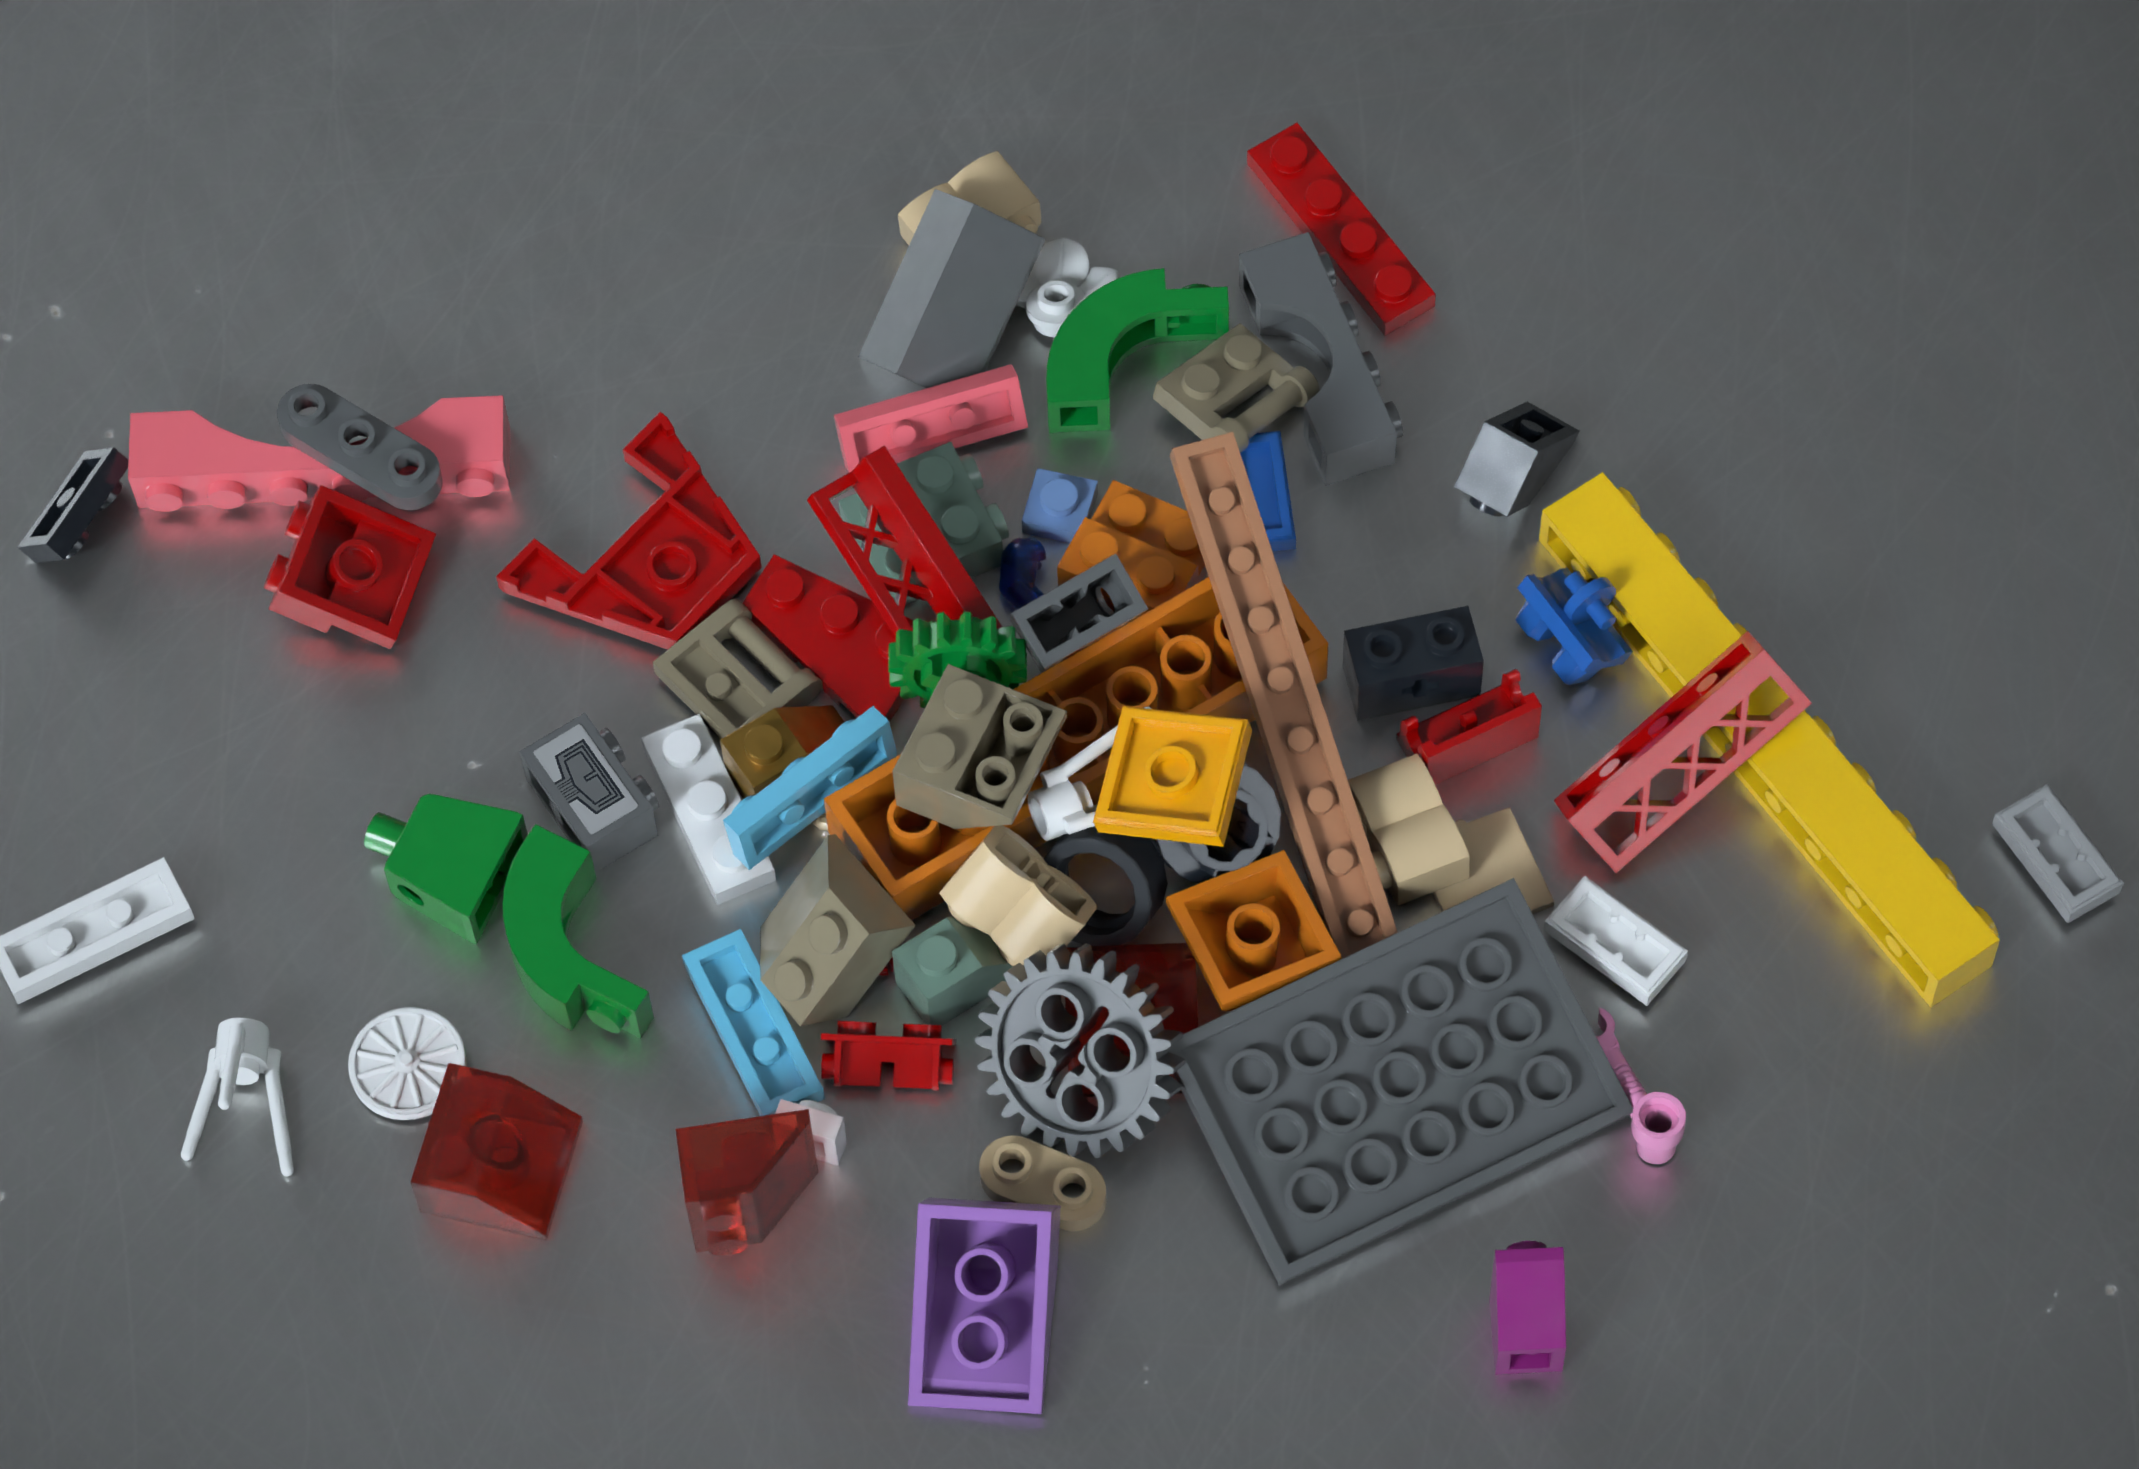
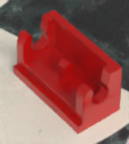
(1473, 729)

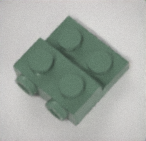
(950, 495)

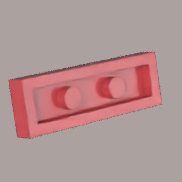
(925, 419)

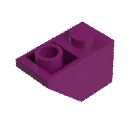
(1528, 1309)

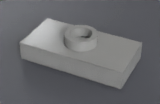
(2057, 853)

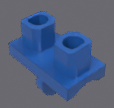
(1578, 618)

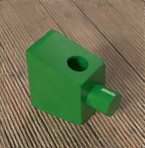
(449, 859)

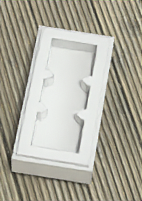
(1615, 940)

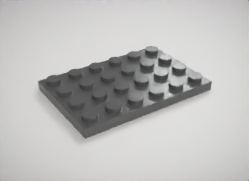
(1397, 1081)

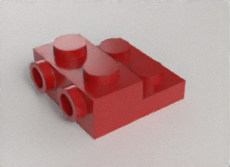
(348, 567)

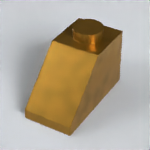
(768, 744)

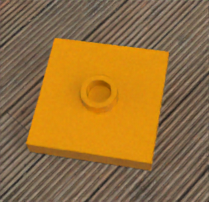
(1173, 776)

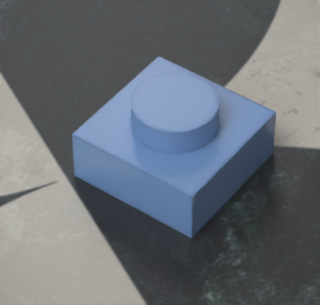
(1058, 505)

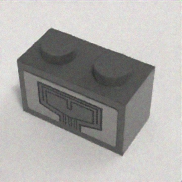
(590, 791)

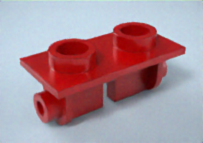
(861, 1053)

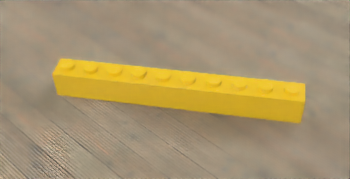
(1799, 774)

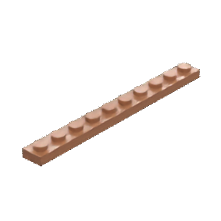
(1283, 693)

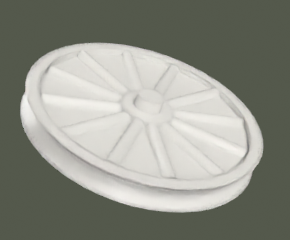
(403, 1060)

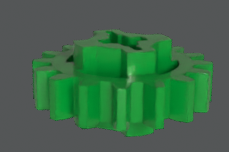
(968, 643)

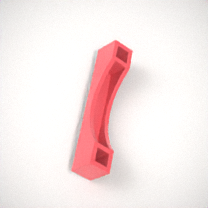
(192, 462)

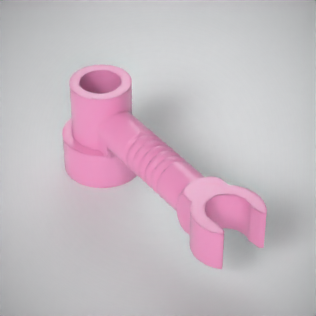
(1656, 1116)

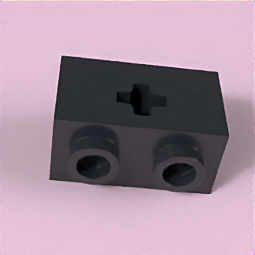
(1412, 663)

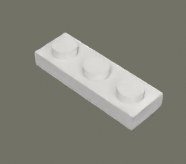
(700, 799)
(92, 930)

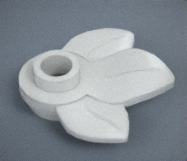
(1060, 283)

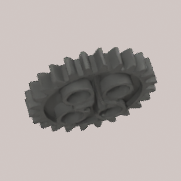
(1127, 1088)

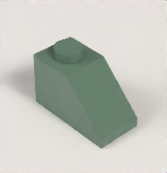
(947, 970)

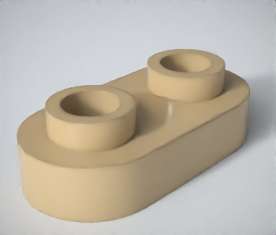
(1042, 1180)

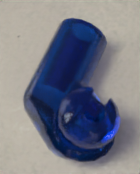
(1019, 569)

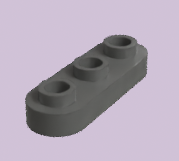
(370, 465)

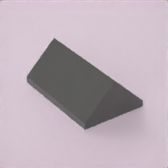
(952, 293)

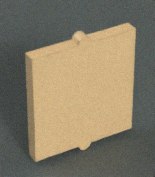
(1496, 856)

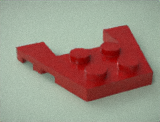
(665, 570)

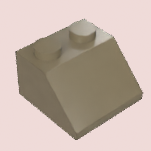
(829, 936)

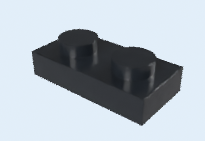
(85, 491)

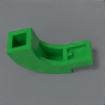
(1113, 326)
(539, 902)

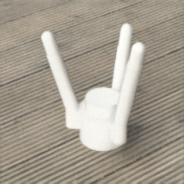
(1063, 805)
(238, 1059)

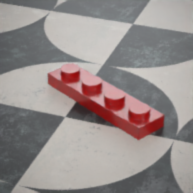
(1343, 227)

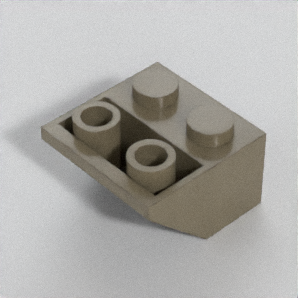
(974, 752)

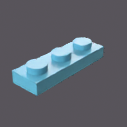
(797, 797)
(751, 1024)

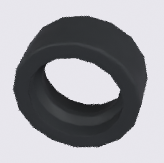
(1141, 864)

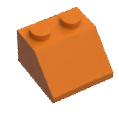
(1253, 930)

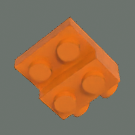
(1149, 539)

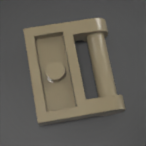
(1227, 376)
(719, 685)

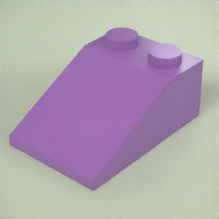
(983, 1304)

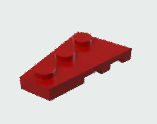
(829, 633)

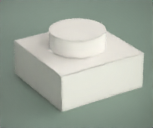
(827, 1129)

